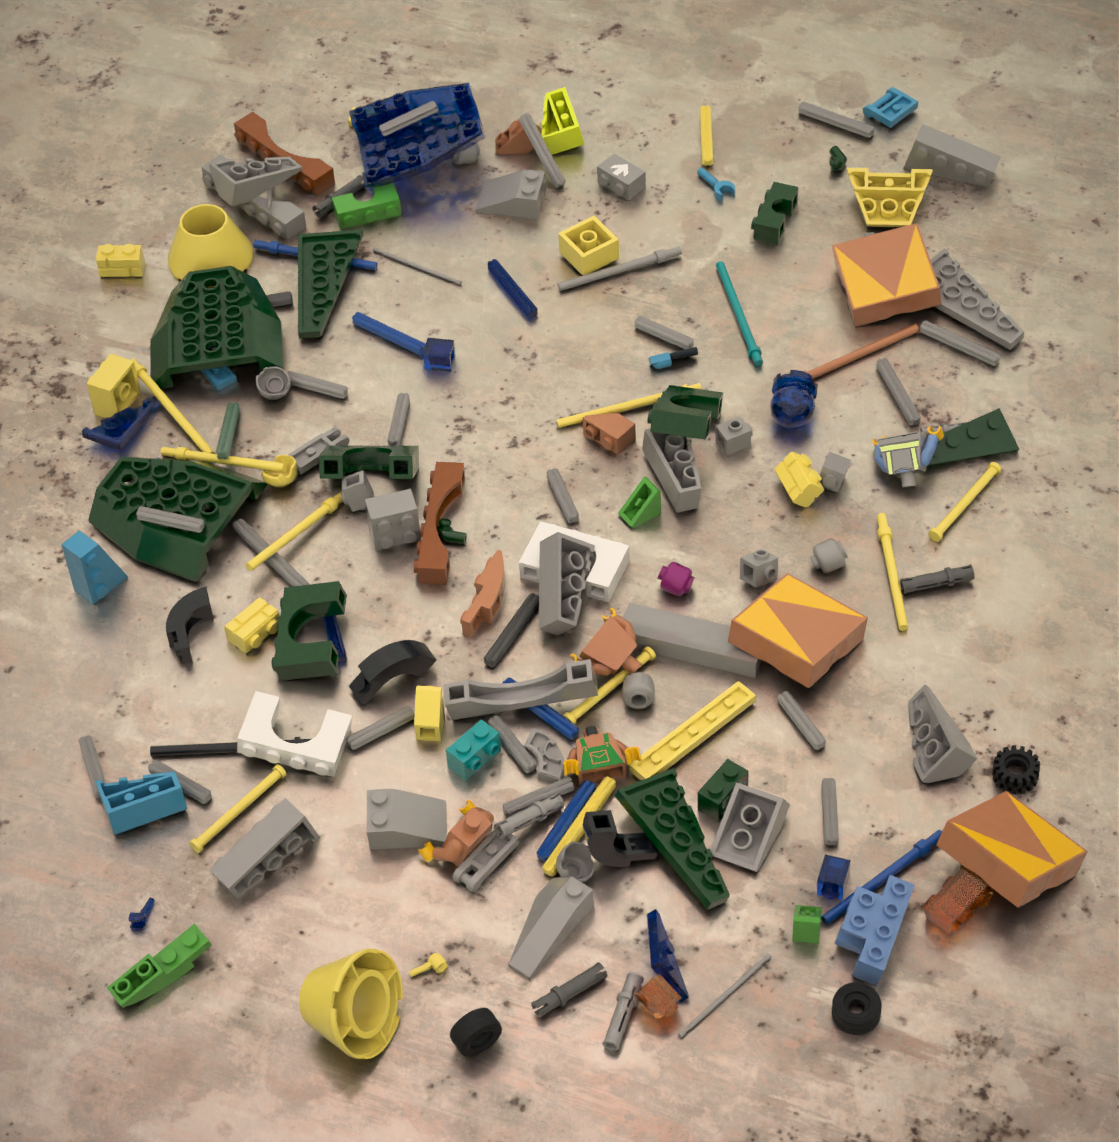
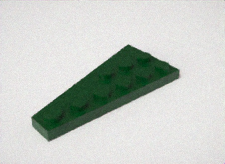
(322, 268)
(672, 827)

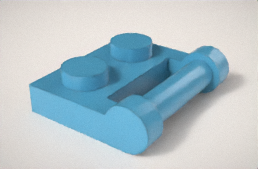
(894, 111)

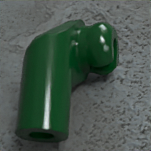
(839, 158)
(449, 534)

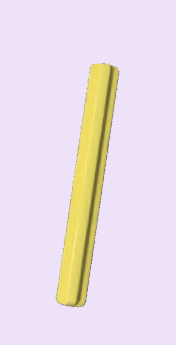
(576, 830)

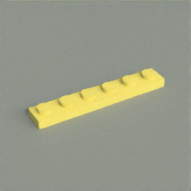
(693, 731)

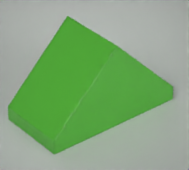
(642, 504)
(806, 924)

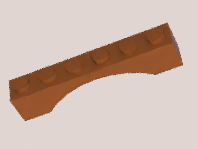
(253, 133)
(446, 488)

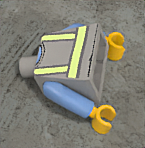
(906, 454)

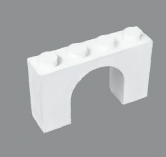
(608, 557)
(317, 755)

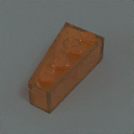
(957, 901)

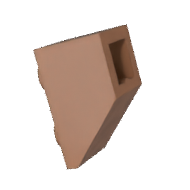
(514, 140)
(610, 431)

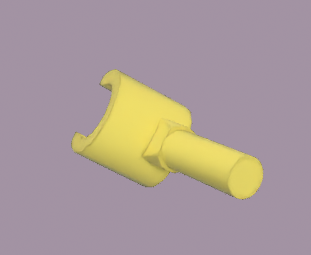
(435, 961)

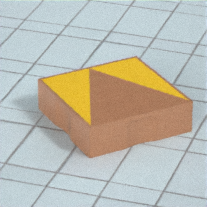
(886, 274)
(797, 629)
(1011, 848)

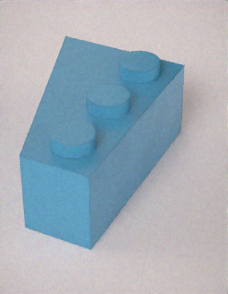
(91, 568)
(141, 800)

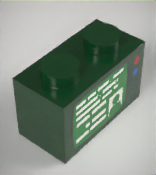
(718, 789)

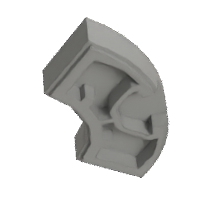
(547, 754)

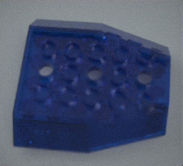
(444, 133)

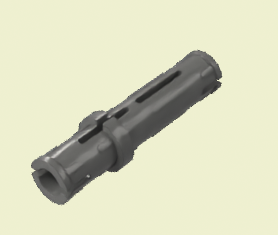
(327, 205)
(945, 577)
(559, 995)

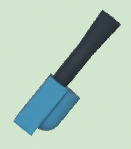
(664, 360)

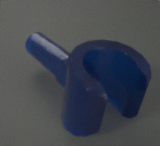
(138, 920)

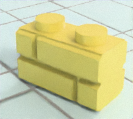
(120, 260)
(799, 479)
(252, 625)

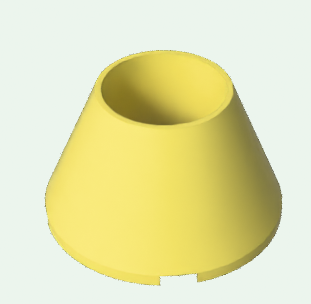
(207, 241)
(354, 1002)

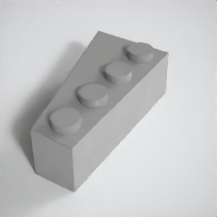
(951, 157)
(675, 468)
(561, 581)
(264, 848)

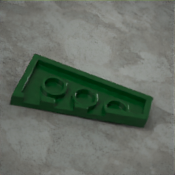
(977, 438)

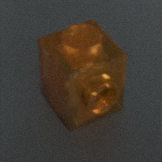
(659, 997)

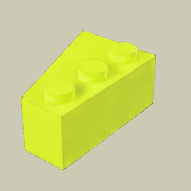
(559, 123)

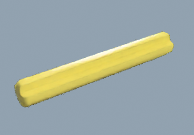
(706, 135)

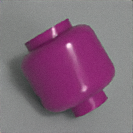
(676, 579)

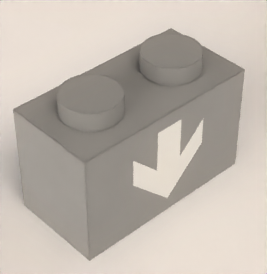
(621, 177)

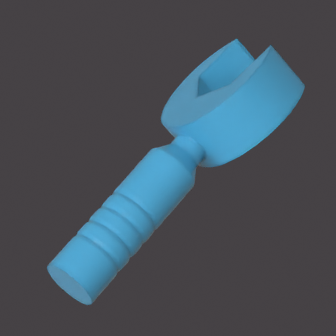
(719, 187)

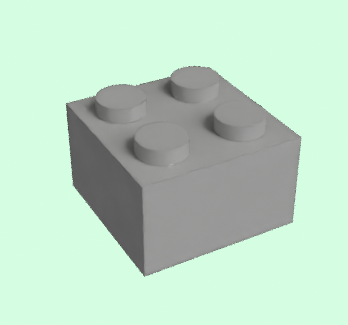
(393, 519)

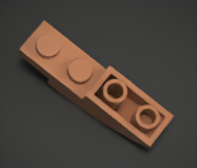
(488, 596)

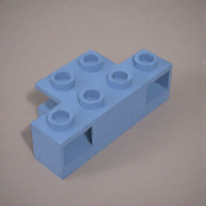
(873, 926)

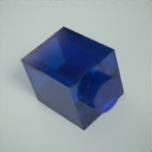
(438, 354)
(833, 877)

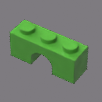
(352, 212)

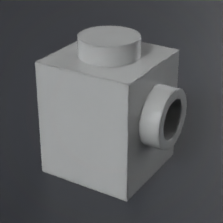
(733, 435)
(834, 471)
(355, 490)

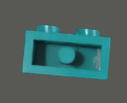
(473, 750)

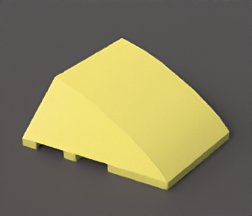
(889, 197)

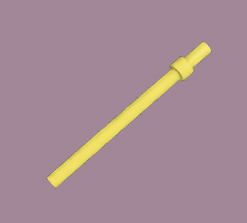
(184, 453)
(328, 506)
(885, 536)

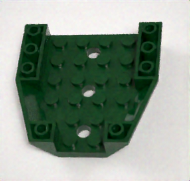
(242, 331)
(195, 488)

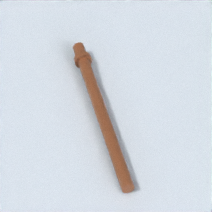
(863, 351)

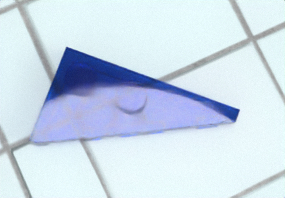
(122, 426)
(662, 955)

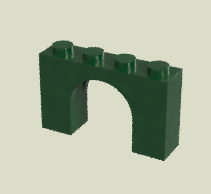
(685, 411)
(339, 460)
(298, 608)

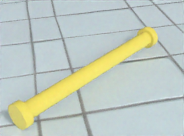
(936, 534)
(647, 655)
(277, 773)

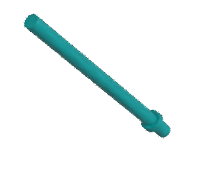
(754, 351)

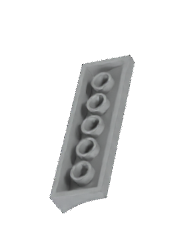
(689, 640)

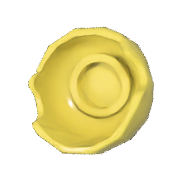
(281, 479)

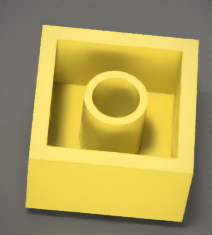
(588, 245)
(113, 386)

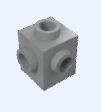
(758, 568)

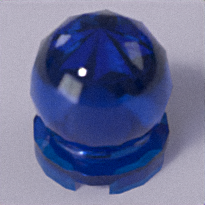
(793, 399)

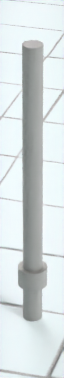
(659, 256)

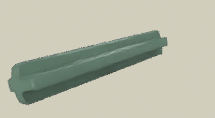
(227, 430)

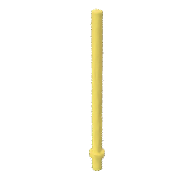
(171, 408)
(617, 408)

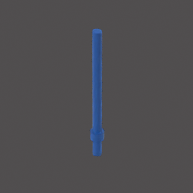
(275, 248)
(919, 849)

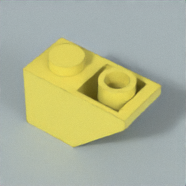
(429, 713)

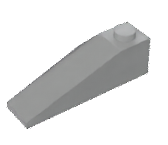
(249, 179)
(938, 741)
(550, 921)

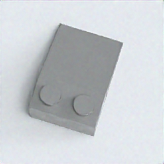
(513, 194)
(404, 819)
(749, 827)

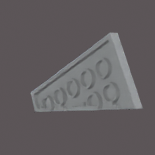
(970, 304)

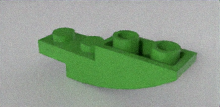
(158, 972)

